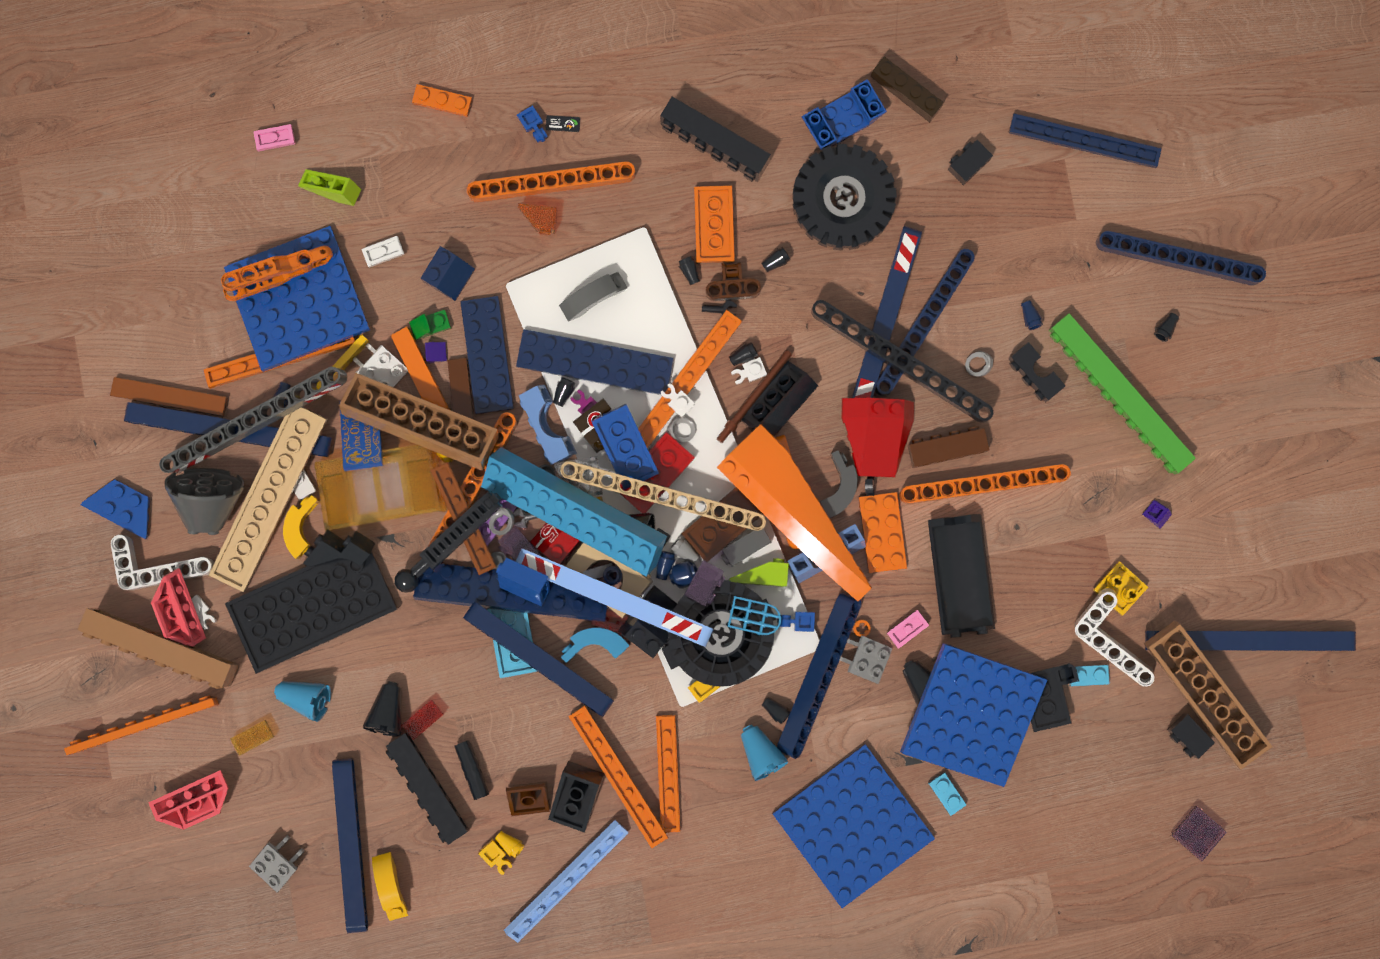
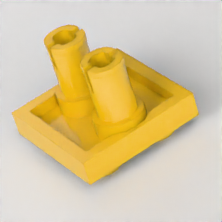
(1125, 584)

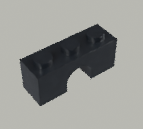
(1044, 387)

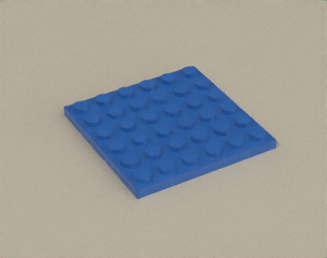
(304, 311)
(973, 715)
(853, 826)

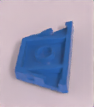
(121, 506)

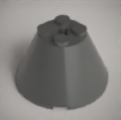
(204, 498)

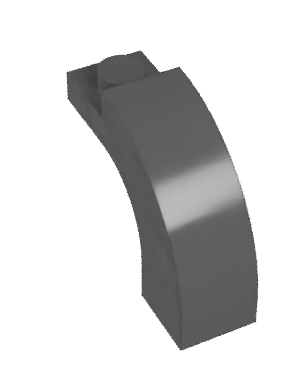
(591, 295)
(848, 484)

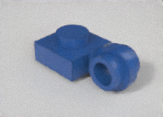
(530, 120)
(802, 621)

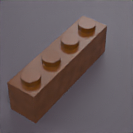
(949, 447)

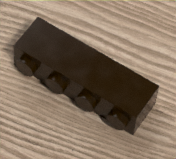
(906, 89)

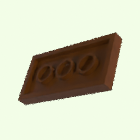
(711, 535)

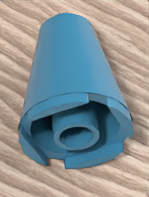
(304, 697)
(761, 753)

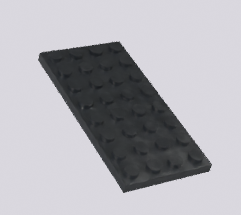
(309, 609)

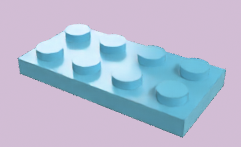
(508, 663)

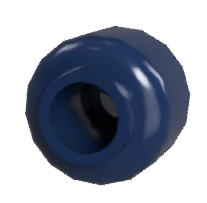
(683, 574)

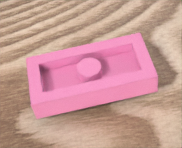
(274, 137)
(907, 629)

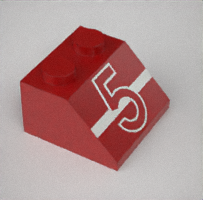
(554, 543)

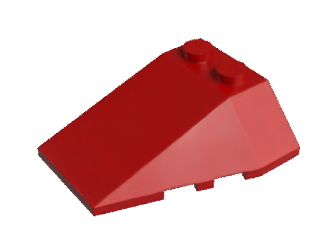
(877, 433)

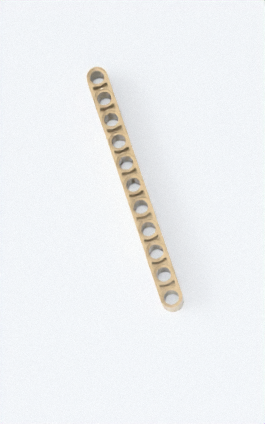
(671, 501)

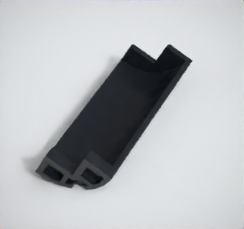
(961, 575)

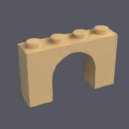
(633, 581)

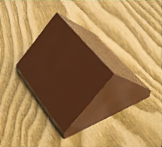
(528, 798)

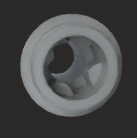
(684, 550)

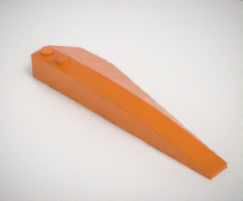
(777, 488)

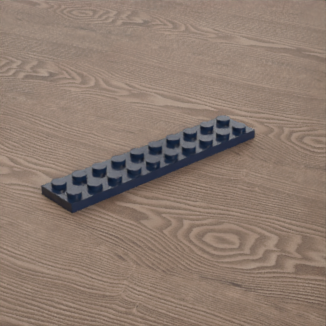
(464, 586)

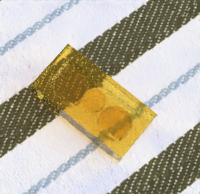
(252, 737)

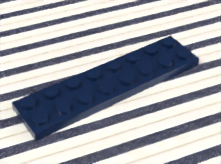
(594, 362)

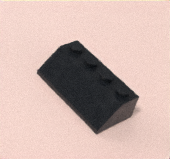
(780, 399)

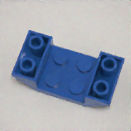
(844, 116)

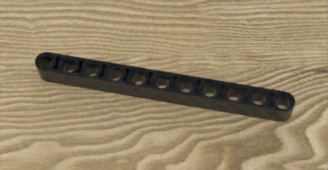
(912, 362)

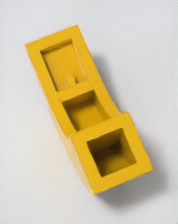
(293, 526)
(388, 886)

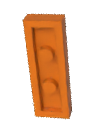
(442, 100)

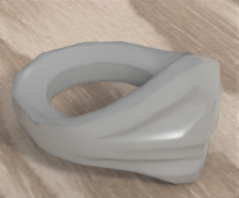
(989, 363)
(676, 421)
(502, 511)

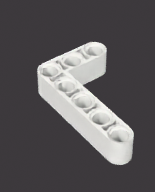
(156, 572)
(1109, 642)

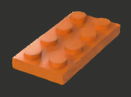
(714, 224)
(882, 532)

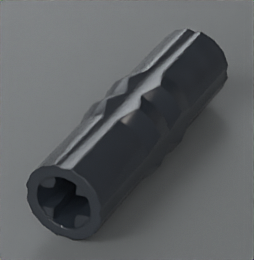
(471, 770)

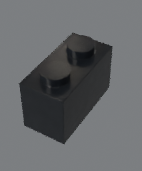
(970, 162)
(1190, 736)

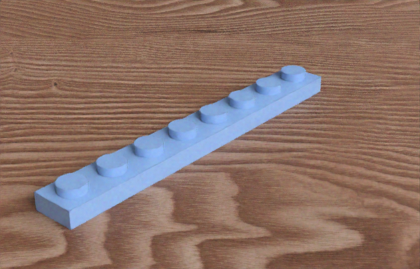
(566, 881)

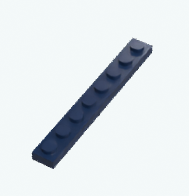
(1085, 140)

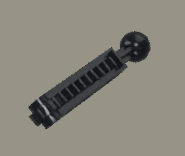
(407, 579)

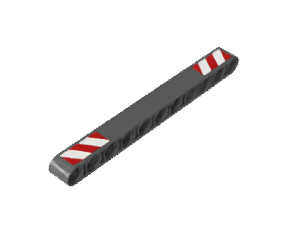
(261, 420)

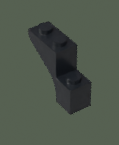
(332, 547)

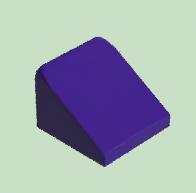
(435, 352)
(1157, 513)

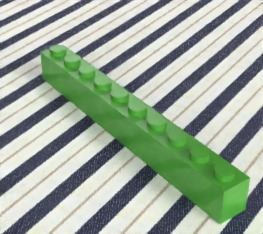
(1122, 395)

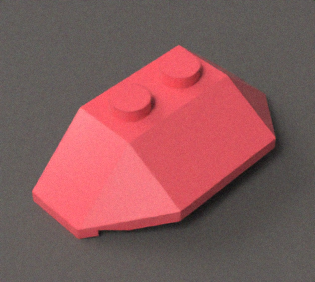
(176, 611)
(192, 802)

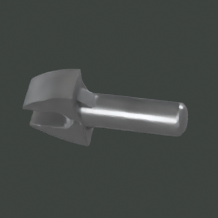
(527, 516)

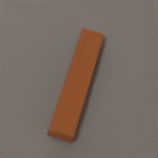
(168, 396)
(457, 507)

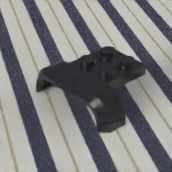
(1052, 707)

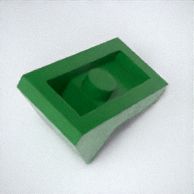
(429, 325)

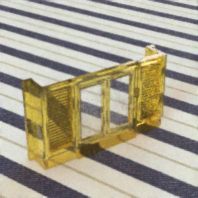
(379, 493)

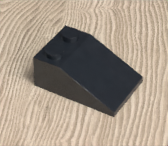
(645, 635)
(576, 796)

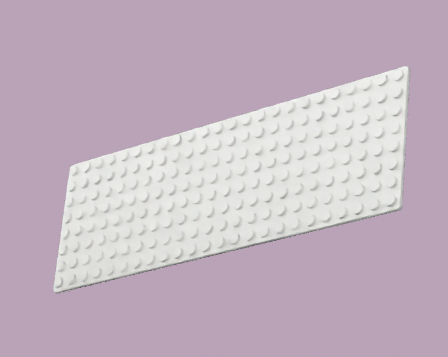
(651, 322)

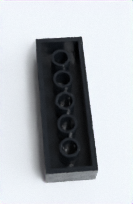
(714, 139)

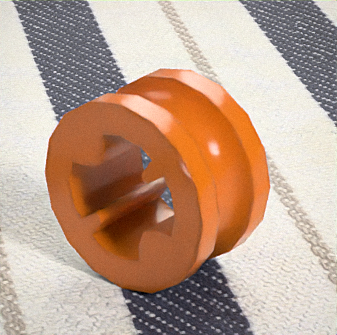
(866, 632)

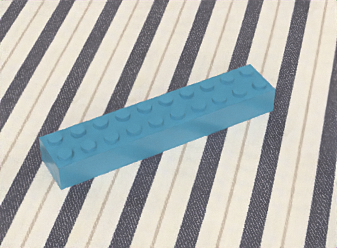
(573, 511)

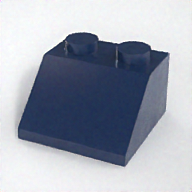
(447, 273)

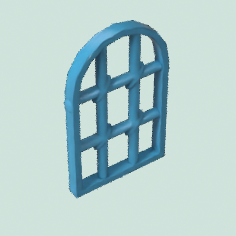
(746, 621)

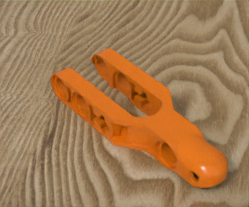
(282, 270)

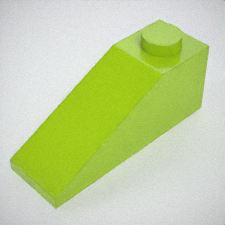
(330, 186)
(769, 574)

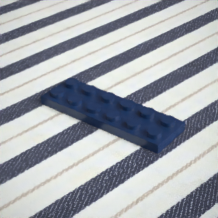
(487, 355)

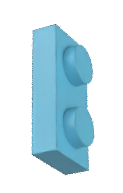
(1092, 675)
(947, 794)

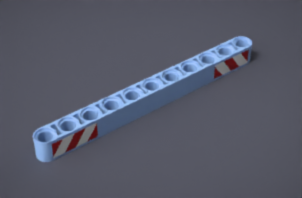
(617, 598)

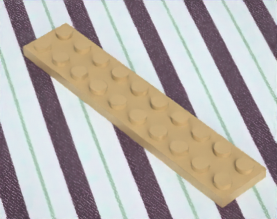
(267, 498)

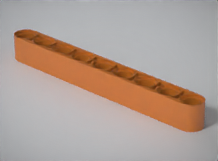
(541, 179)
(471, 478)
(994, 485)

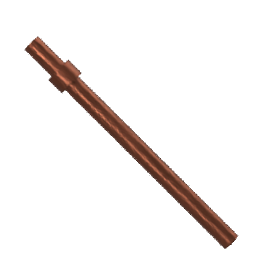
(731, 425)

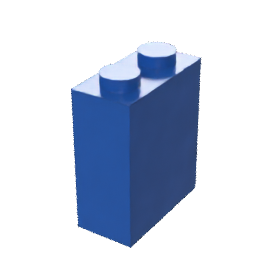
(523, 581)

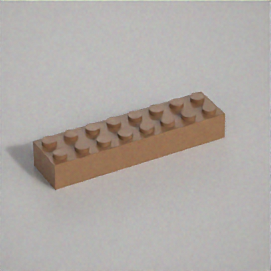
(419, 421)
(153, 646)
(1208, 694)

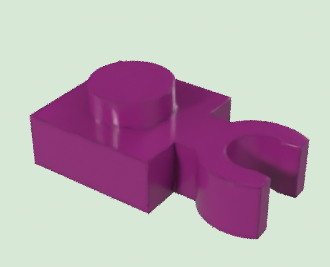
(585, 404)

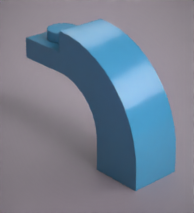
(606, 638)

